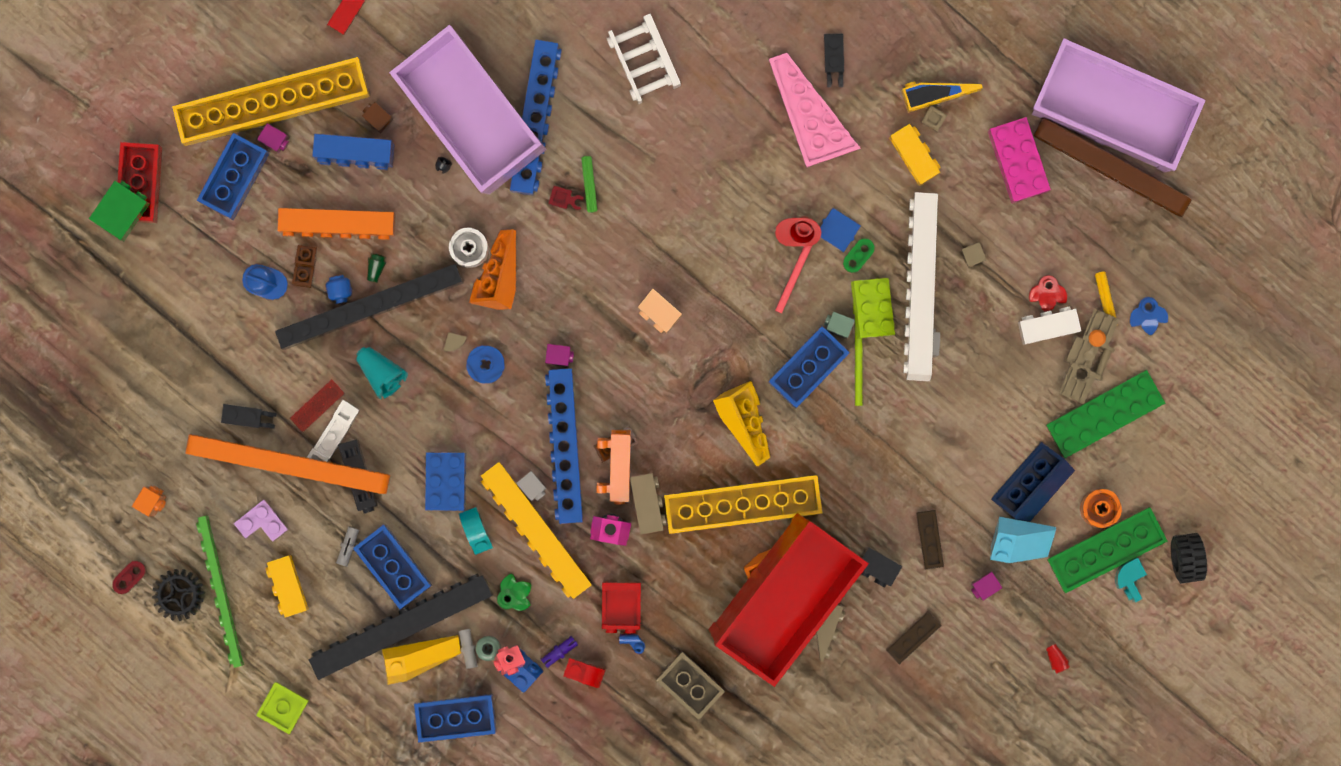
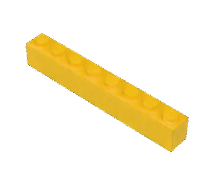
(536, 530)

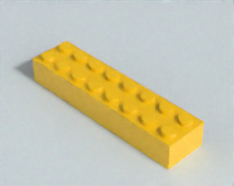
(743, 504)

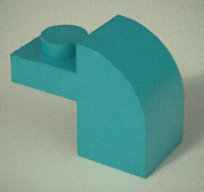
(475, 530)
(1127, 575)

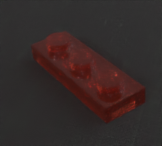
(317, 405)

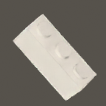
(1049, 325)

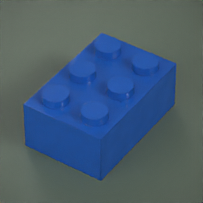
(445, 481)

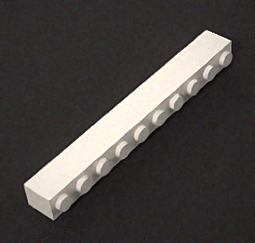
(922, 287)

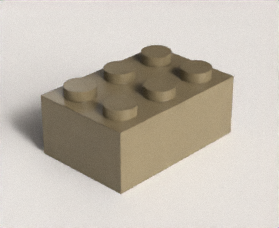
(647, 503)
(690, 685)

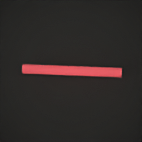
(793, 278)

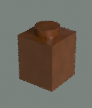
(376, 117)

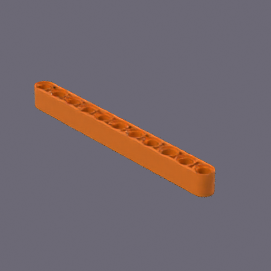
(287, 464)

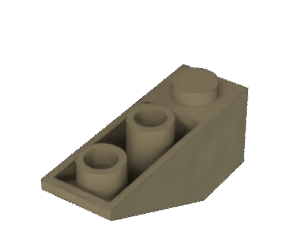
(829, 632)

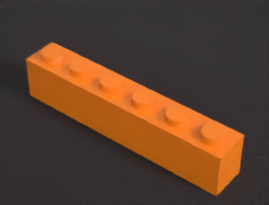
(336, 223)

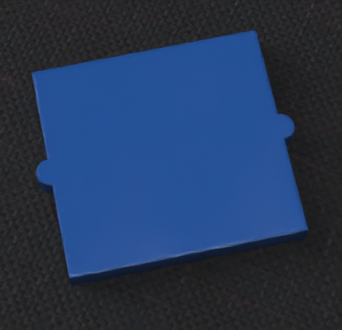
(838, 229)

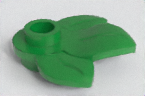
(516, 592)

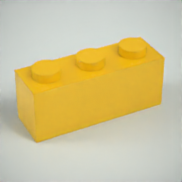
(915, 154)
(286, 586)

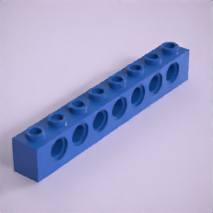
(541, 50)
(564, 377)

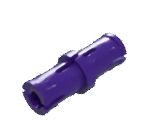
(559, 651)

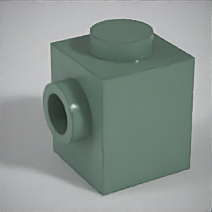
(839, 324)

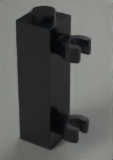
(353, 457)

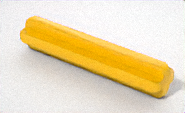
(1105, 294)

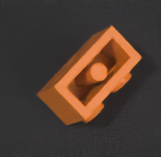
(150, 501)

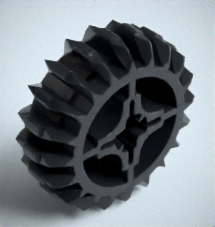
(181, 602)

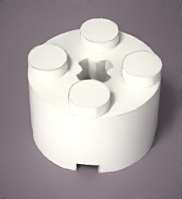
(478, 253)

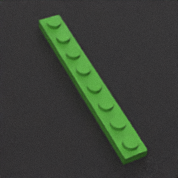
(218, 584)

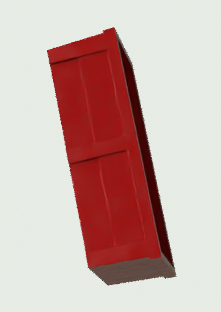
(786, 599)

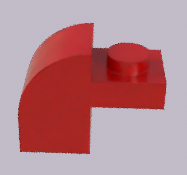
(584, 673)

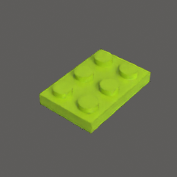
(872, 308)

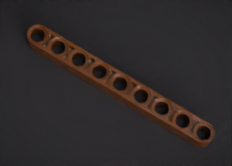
(1112, 167)

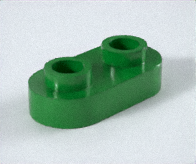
(858, 256)

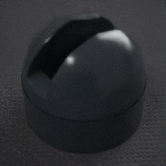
(443, 164)

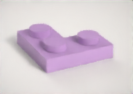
(264, 517)

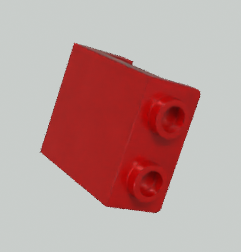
(621, 606)

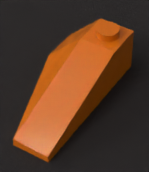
(498, 281)

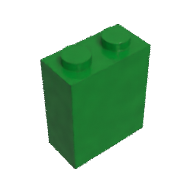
(119, 210)

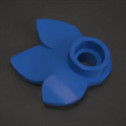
(1148, 318)

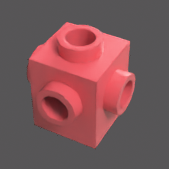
(515, 658)

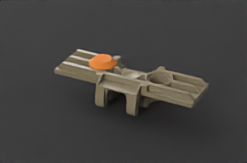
(1083, 352)

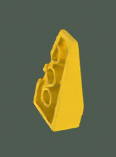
(741, 416)
(414, 659)

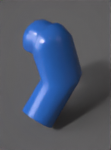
(634, 640)

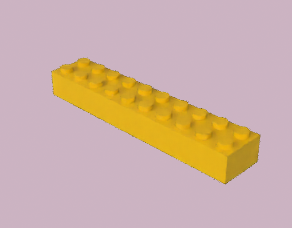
(271, 101)

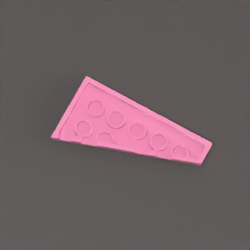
(813, 122)

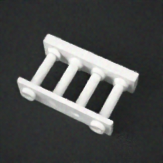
(655, 43)

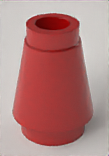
(1057, 659)

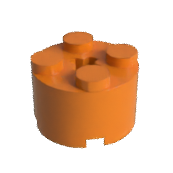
(1110, 503)

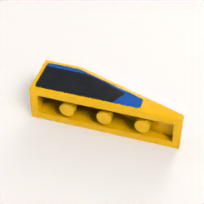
(927, 94)

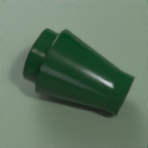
(375, 267)

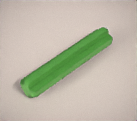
(589, 184)

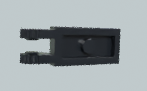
(834, 57)
(245, 416)

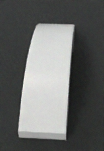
(334, 432)

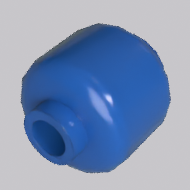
(338, 288)

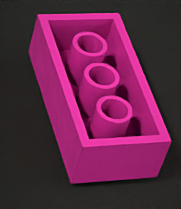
(1019, 160)

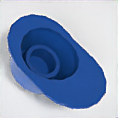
(264, 282)

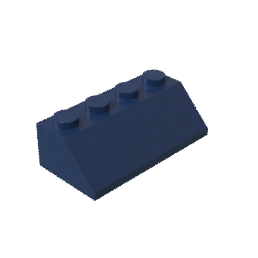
(1033, 484)

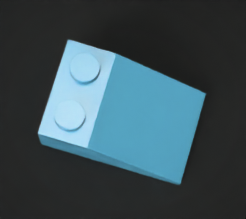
(1020, 540)

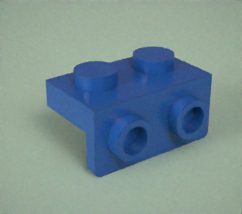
(526, 674)

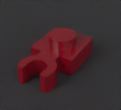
(562, 198)

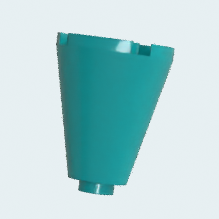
(380, 372)

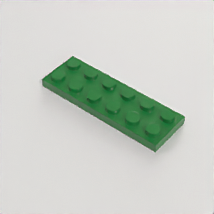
(1105, 414)
(1107, 550)

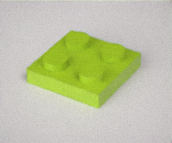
(282, 708)

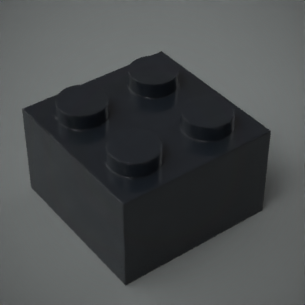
(880, 567)

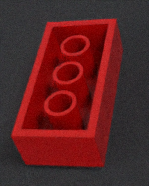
(142, 171)

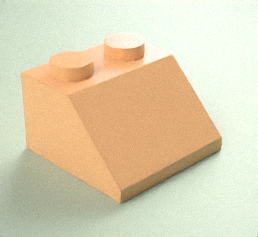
(659, 311)

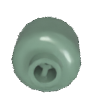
(485, 654)

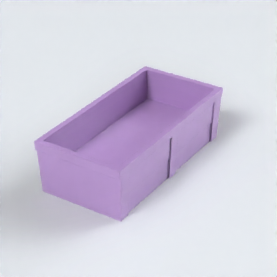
(1118, 106)
(467, 111)

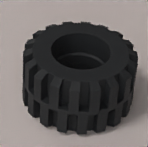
(1188, 558)

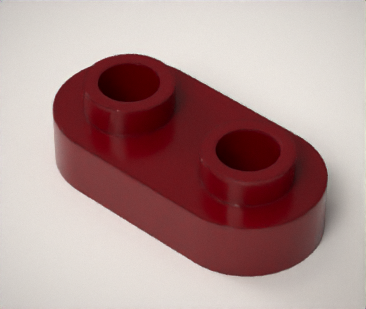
(129, 577)

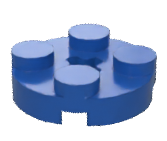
(483, 375)

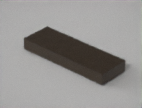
(930, 539)
(913, 637)

